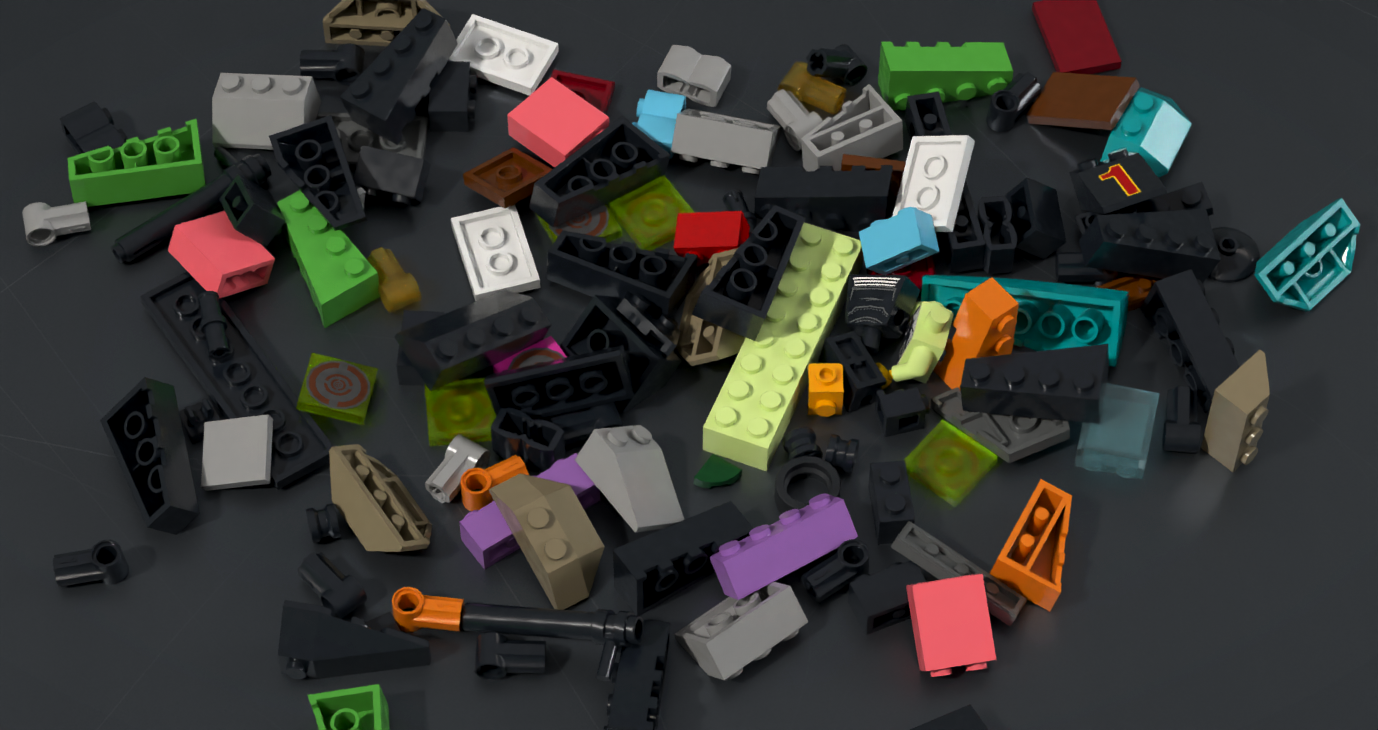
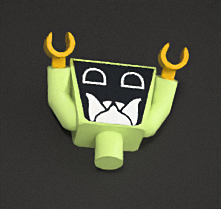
(922, 343)

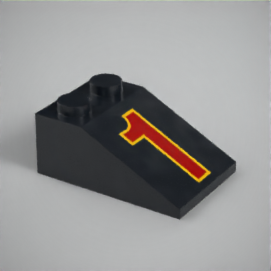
(1115, 182)

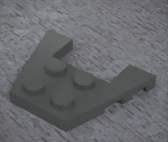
(1002, 434)

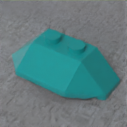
(1152, 128)
(1310, 258)

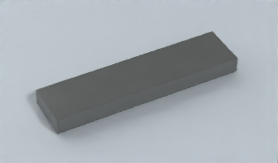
(946, 563)

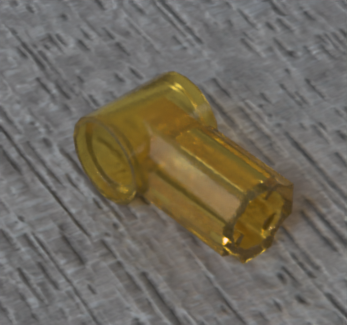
(813, 89)
(395, 286)

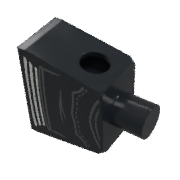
(879, 307)

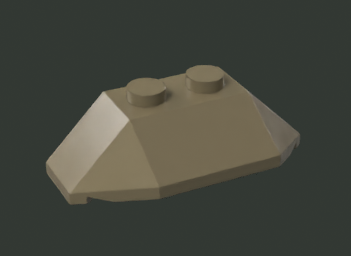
(370, 20)
(700, 339)
(376, 502)
(552, 535)

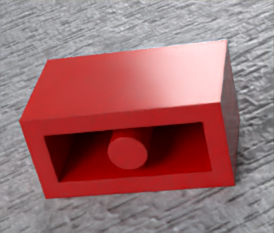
(709, 233)

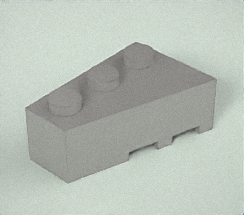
(861, 129)

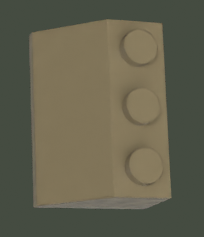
(1238, 414)

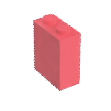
(555, 122)
(220, 255)
(951, 624)

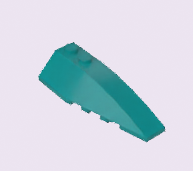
(1048, 312)

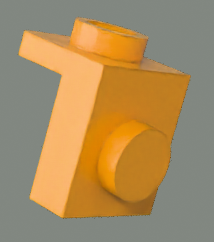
(825, 389)

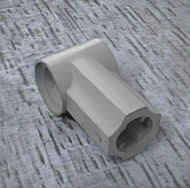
(792, 117)
(46, 222)
(459, 457)

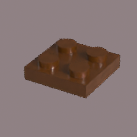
(506, 177)

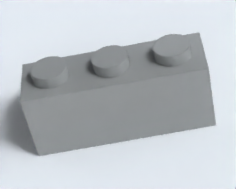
(260, 105)
(724, 140)
(742, 630)

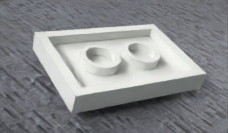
(504, 54)
(935, 177)
(495, 252)

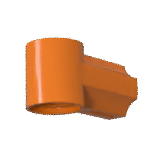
(487, 478)
(429, 611)

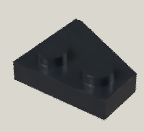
(663, 327)

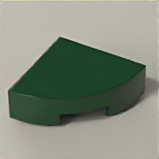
(717, 473)

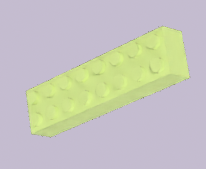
(773, 369)

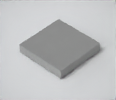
(237, 452)

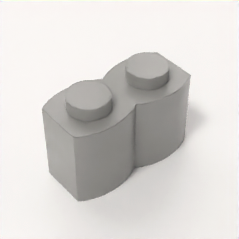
(694, 75)

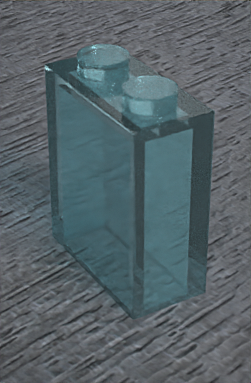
(1124, 433)

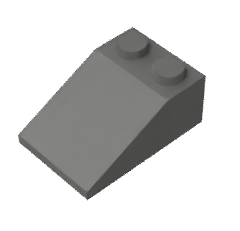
(632, 476)

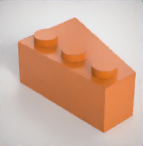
(983, 329)
(1035, 549)

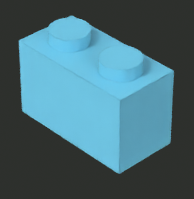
(898, 241)

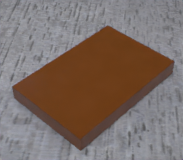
(1083, 100)

